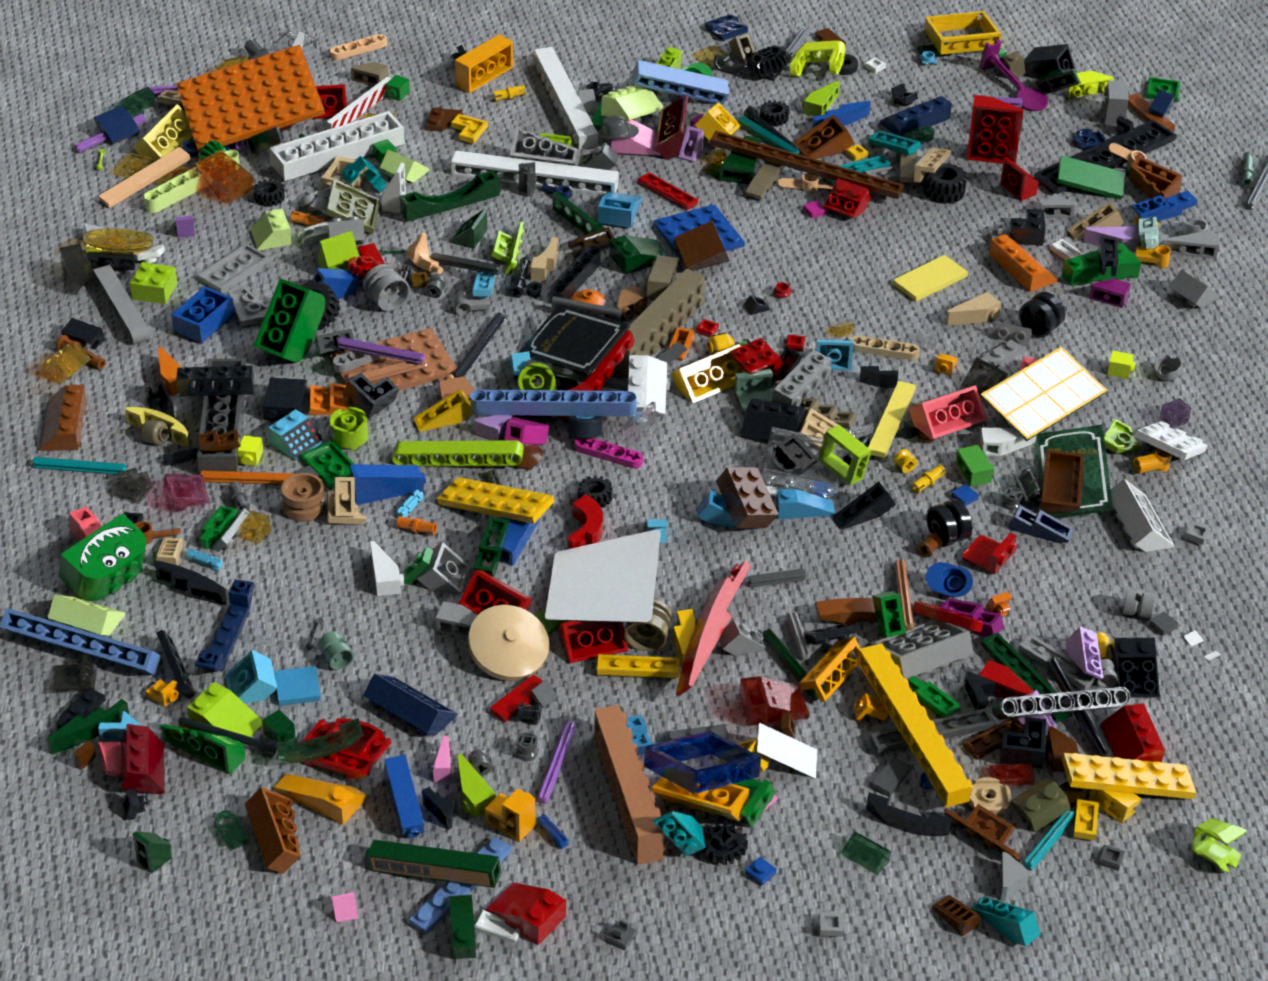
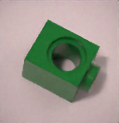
(380, 149)

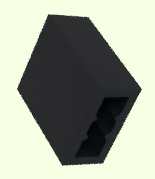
(283, 397)

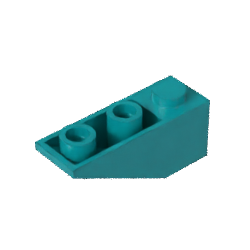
(682, 831)
(1010, 920)

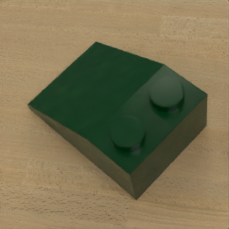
(634, 252)

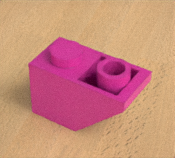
(526, 431)

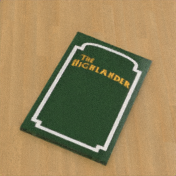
(1089, 441)

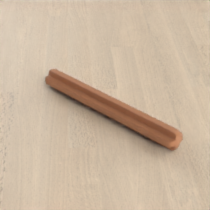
(903, 590)

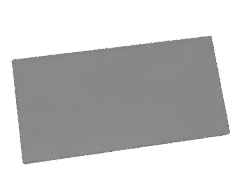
(233, 268)

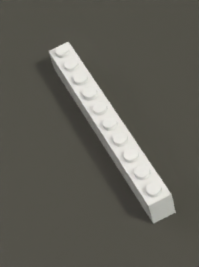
(565, 98)
(552, 174)

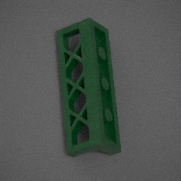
(574, 214)

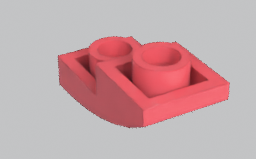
(111, 757)

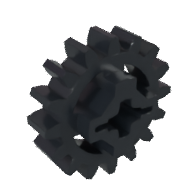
(734, 846)

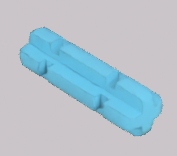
(410, 504)
(203, 559)

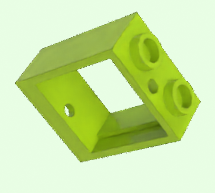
(858, 451)

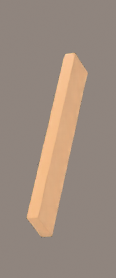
(144, 177)

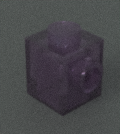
(1175, 413)

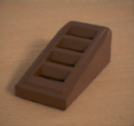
(962, 927)

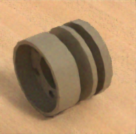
(653, 634)

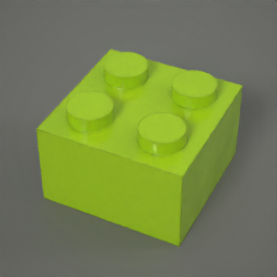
(153, 283)

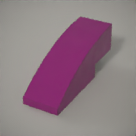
(991, 621)

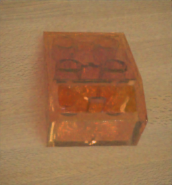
(225, 176)

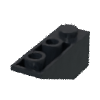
(265, 140)

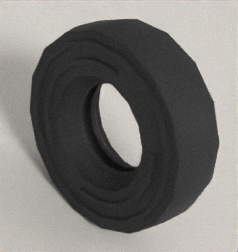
(851, 68)

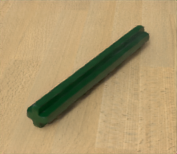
(787, 658)

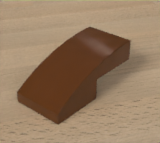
(214, 442)

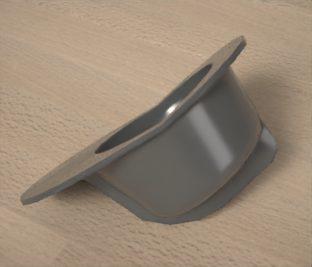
(617, 127)

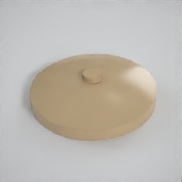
(508, 642)

